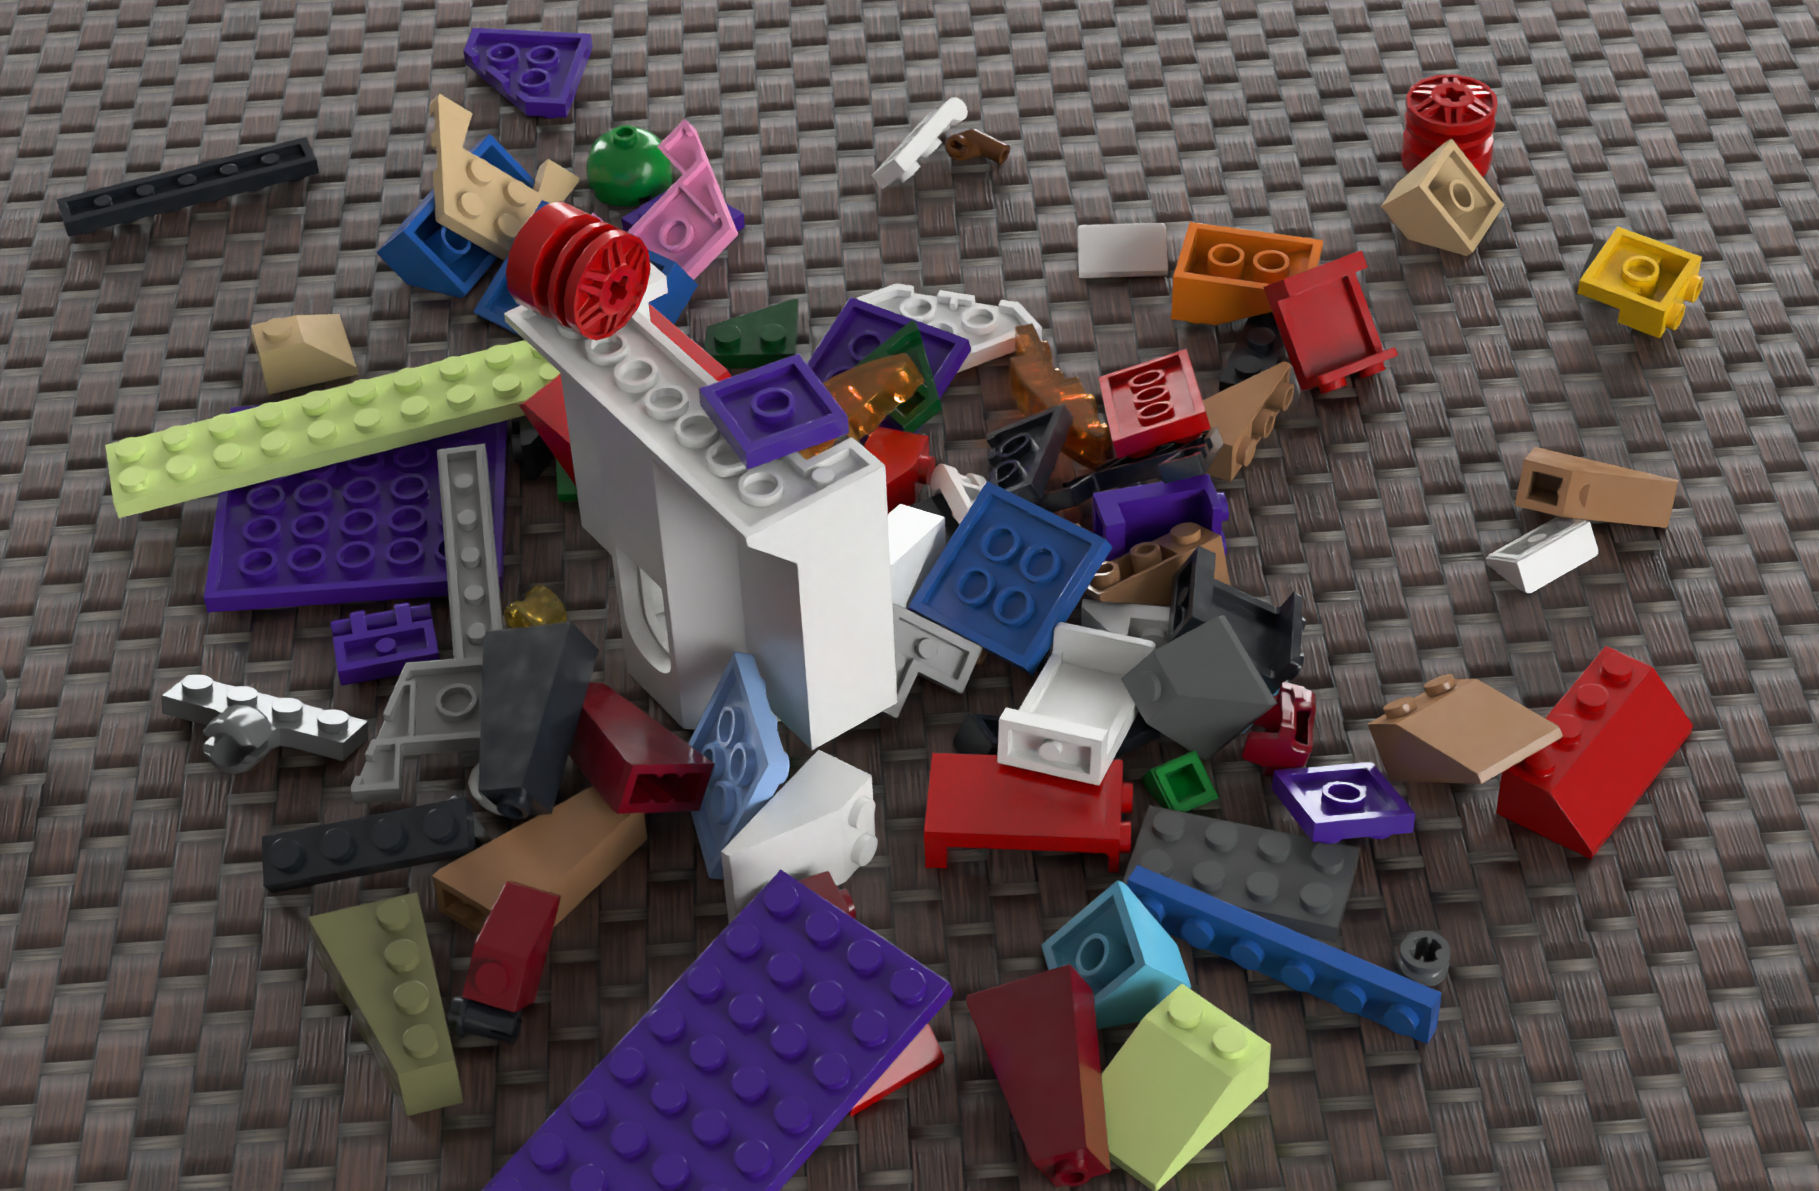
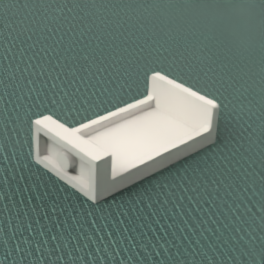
(1076, 706)

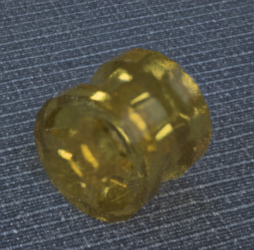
(538, 608)

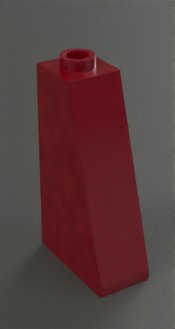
(635, 758)
(1049, 1068)

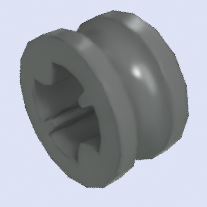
(1430, 945)

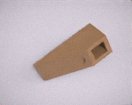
(1247, 415)
(1594, 490)
(1149, 567)

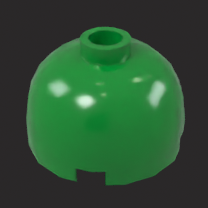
(627, 166)

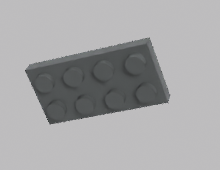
(1251, 867)

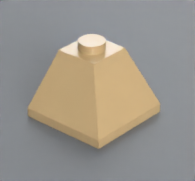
(1444, 202)
(302, 351)

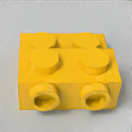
(1643, 281)

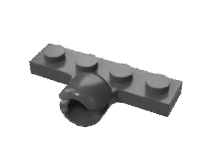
(250, 723)

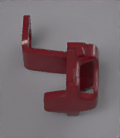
(1287, 731)

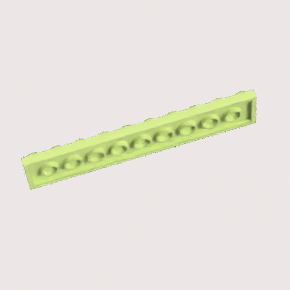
(324, 427)

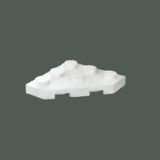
(985, 326)

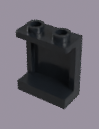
(1266, 632)

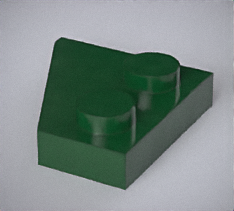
(755, 337)
(925, 401)

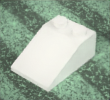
(809, 827)

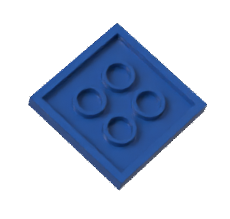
(1010, 577)

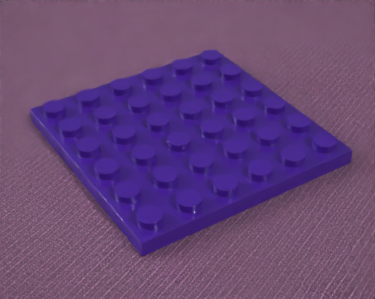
(346, 529)

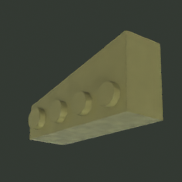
(390, 986)

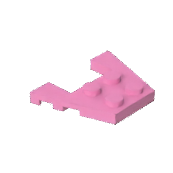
(692, 217)

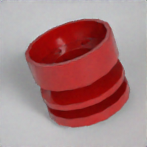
(1448, 109)
(578, 270)

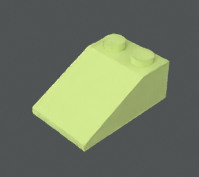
(1179, 1085)

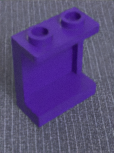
(1153, 509)

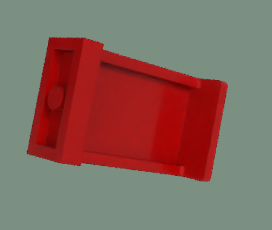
(1014, 808)

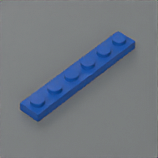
(1289, 956)

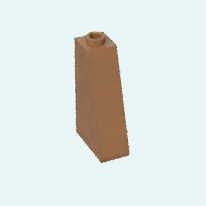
(551, 852)

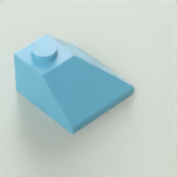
(1119, 955)

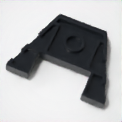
(1168, 461)

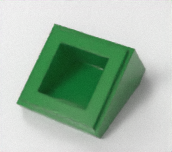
(1180, 784)

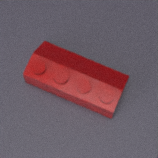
(1615, 741)

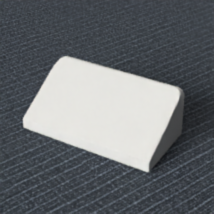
(1122, 250)
(1545, 553)

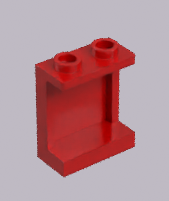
(1327, 324)

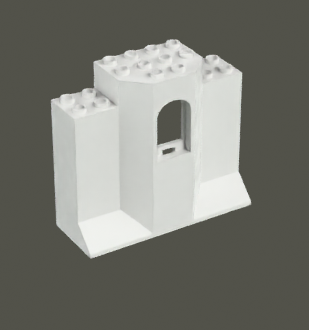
(721, 554)

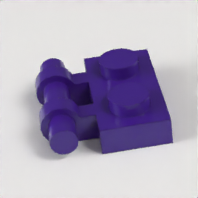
(383, 642)

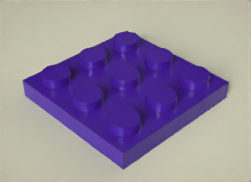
(865, 327)

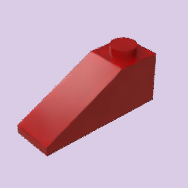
(905, 463)

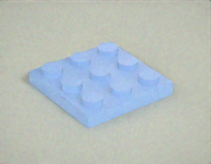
(746, 754)

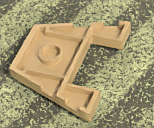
(477, 196)

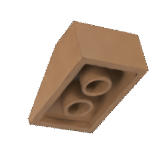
(1457, 733)

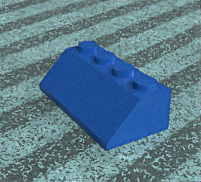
(435, 256)

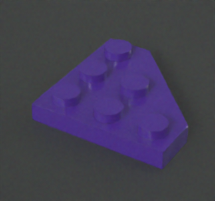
(530, 67)

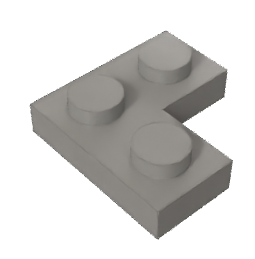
(929, 652)

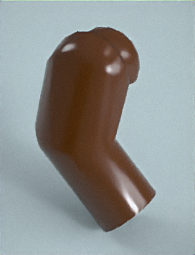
(974, 144)

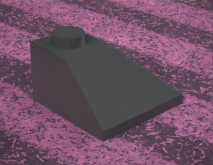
(1200, 688)

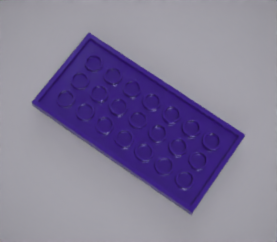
(739, 1058)

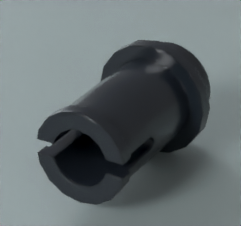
(483, 1020)

